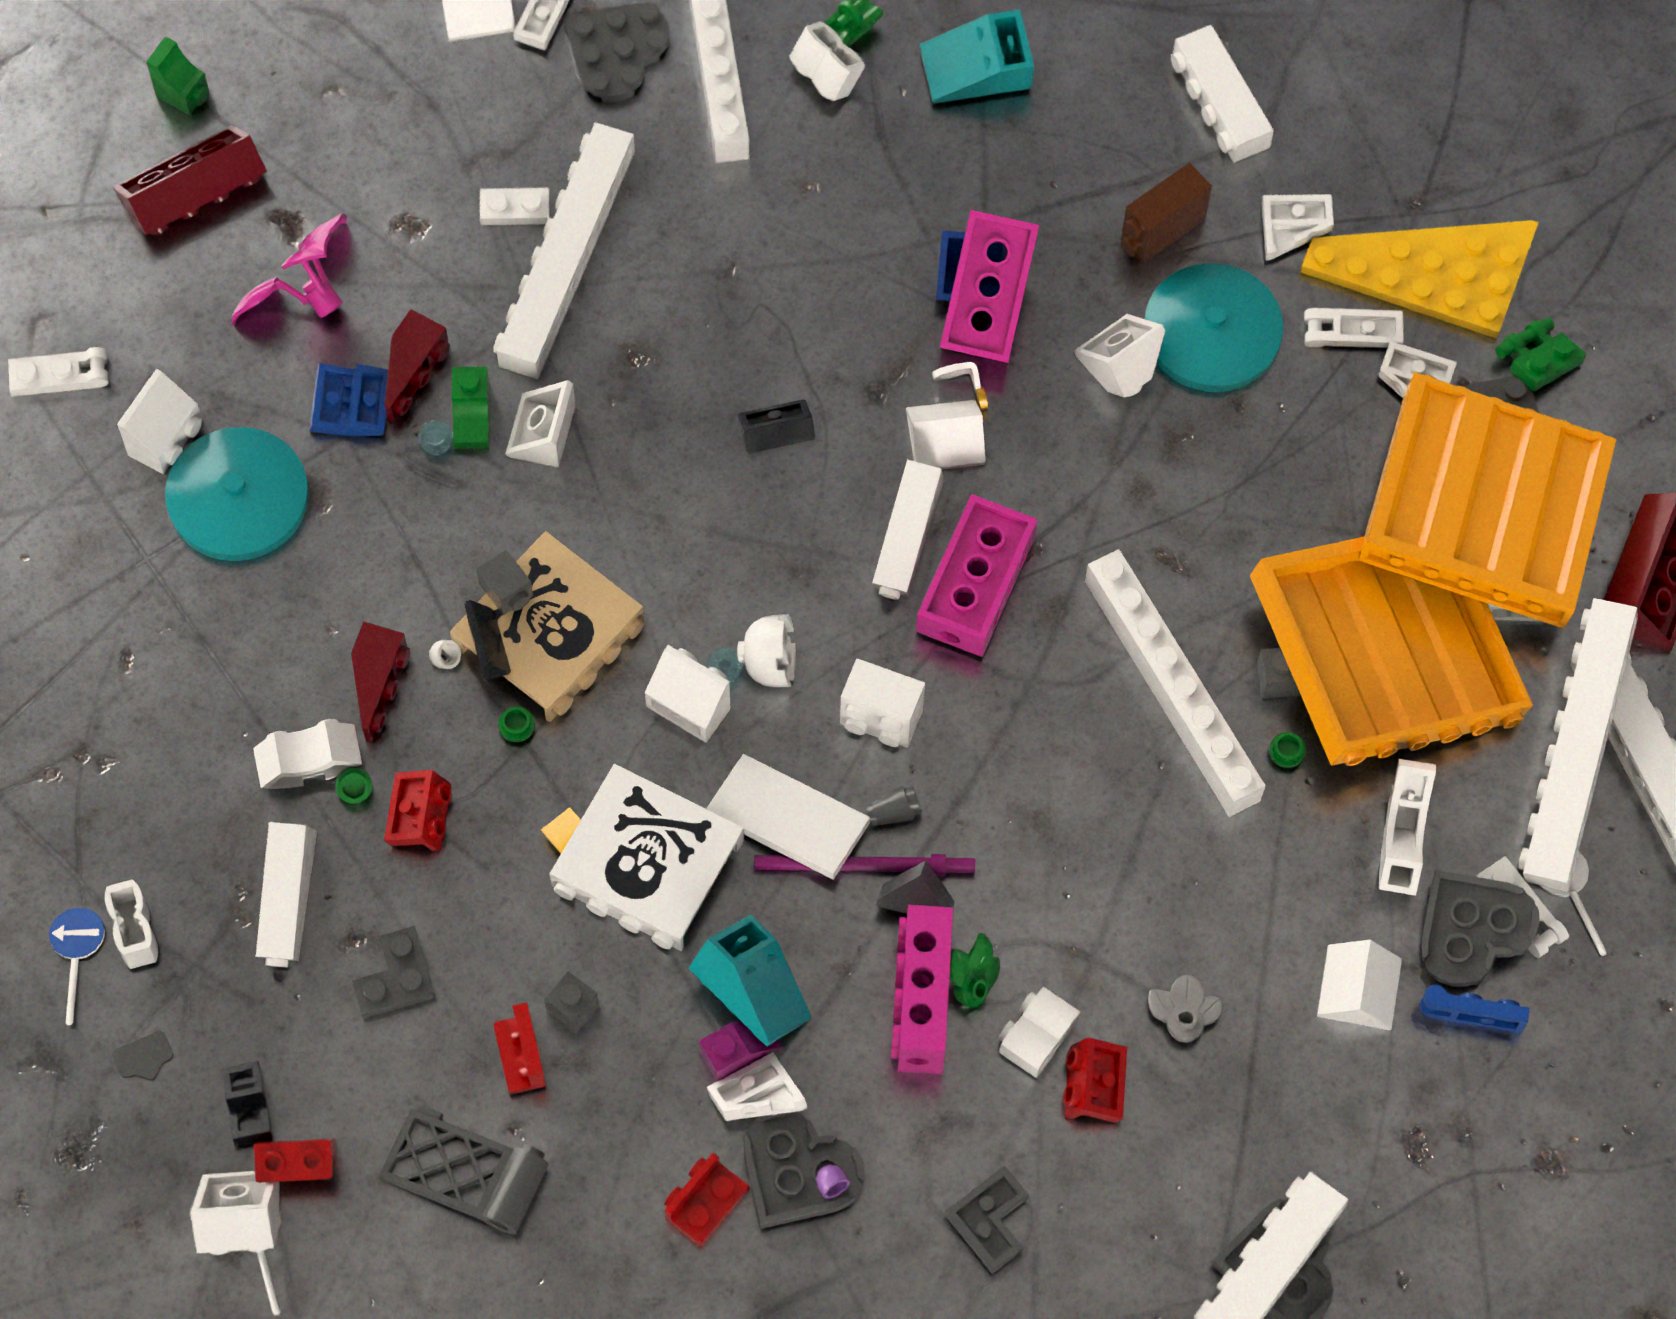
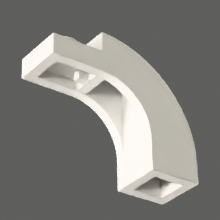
(1404, 827)

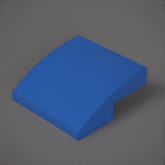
(349, 400)

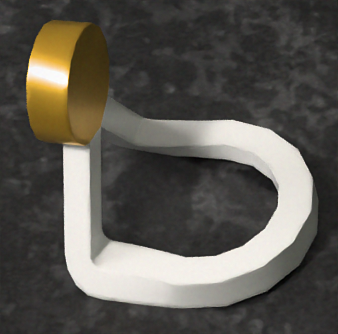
(962, 369)

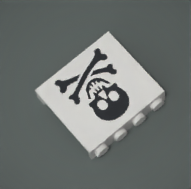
(645, 857)

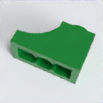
(176, 78)
(470, 407)

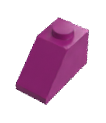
(733, 1049)

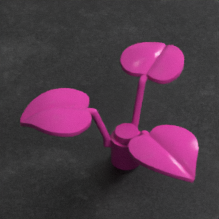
(318, 289)

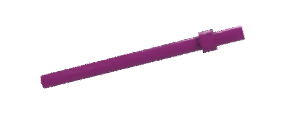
(937, 862)

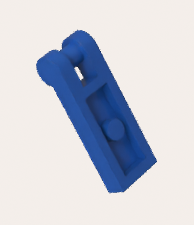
(1473, 1010)

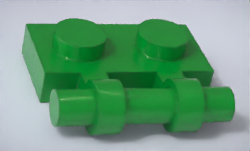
(1546, 361)

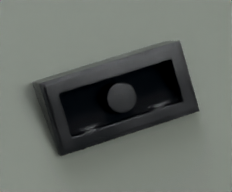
(776, 426)
(487, 640)

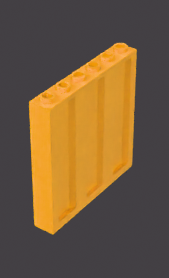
(1488, 500)
(1386, 654)

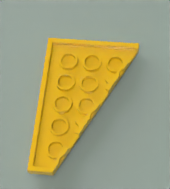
(1441, 272)

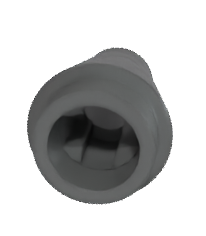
(894, 807)

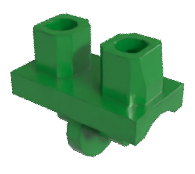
(854, 19)

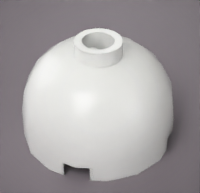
(769, 651)

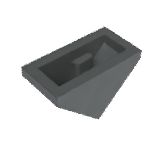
(914, 887)

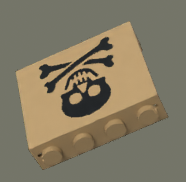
(564, 630)

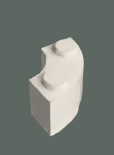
(294, 756)

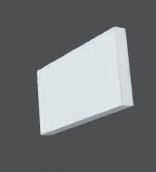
(789, 816)

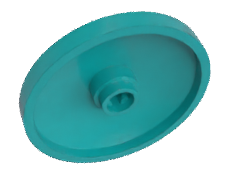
(1217, 327)
(237, 493)

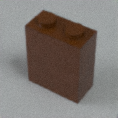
(1165, 213)

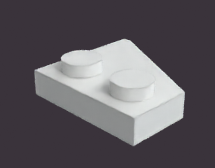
(1294, 221)

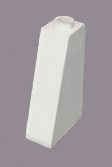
(908, 529)
(285, 892)

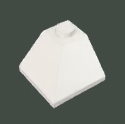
(1123, 354)

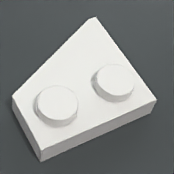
(1402, 362)
(757, 1091)

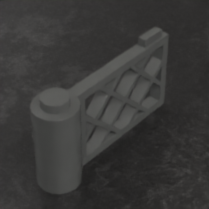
(511, 1182)

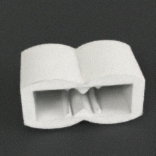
(827, 61)
(131, 924)
(1038, 1031)

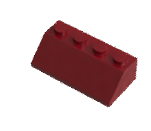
(191, 180)
(1648, 571)

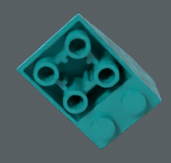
(979, 58)
(752, 979)

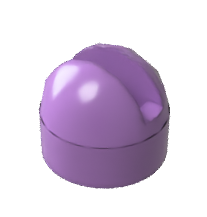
(832, 1181)

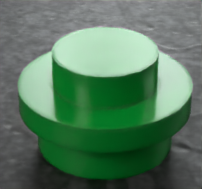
(516, 724)
(1287, 750)
(353, 785)

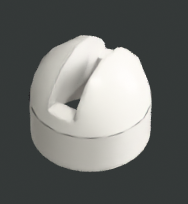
(448, 649)

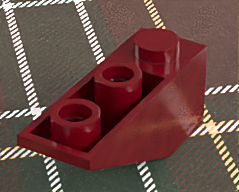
(413, 353)
(376, 662)

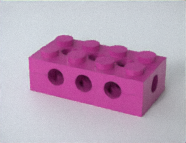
(1011, 274)
(985, 595)
(924, 980)

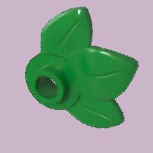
(974, 972)

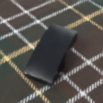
(246, 1104)

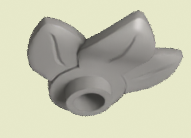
(1185, 1003)

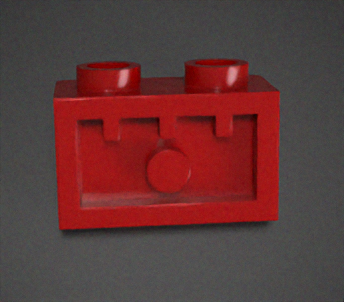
(418, 809)
(519, 1051)
(1095, 1080)
(294, 1160)
(704, 1199)

